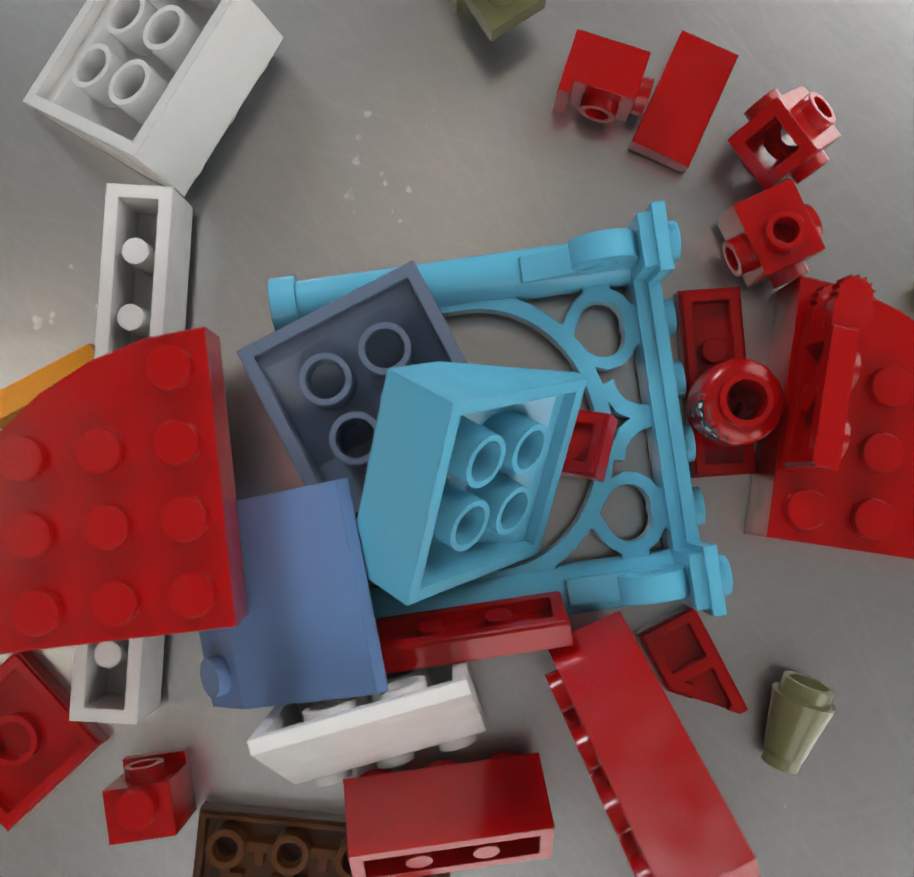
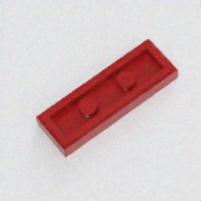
(707, 335)
(473, 632)

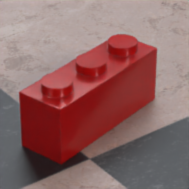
(448, 816)

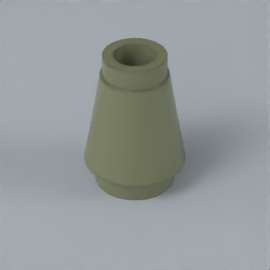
(795, 720)

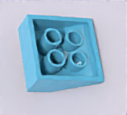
(462, 472)

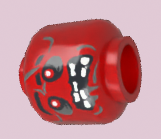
(752, 391)

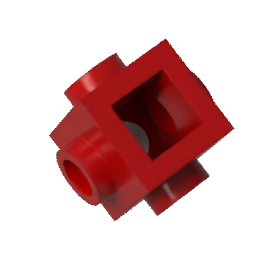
(785, 136)
(771, 236)

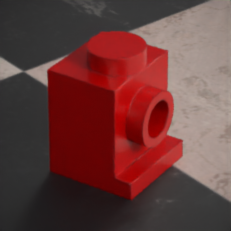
(604, 79)
(150, 797)

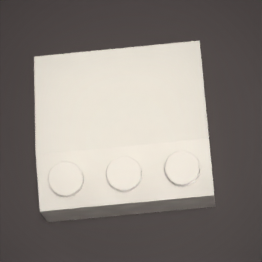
(156, 79)
(334, 736)

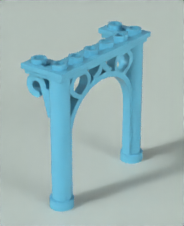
(589, 266)

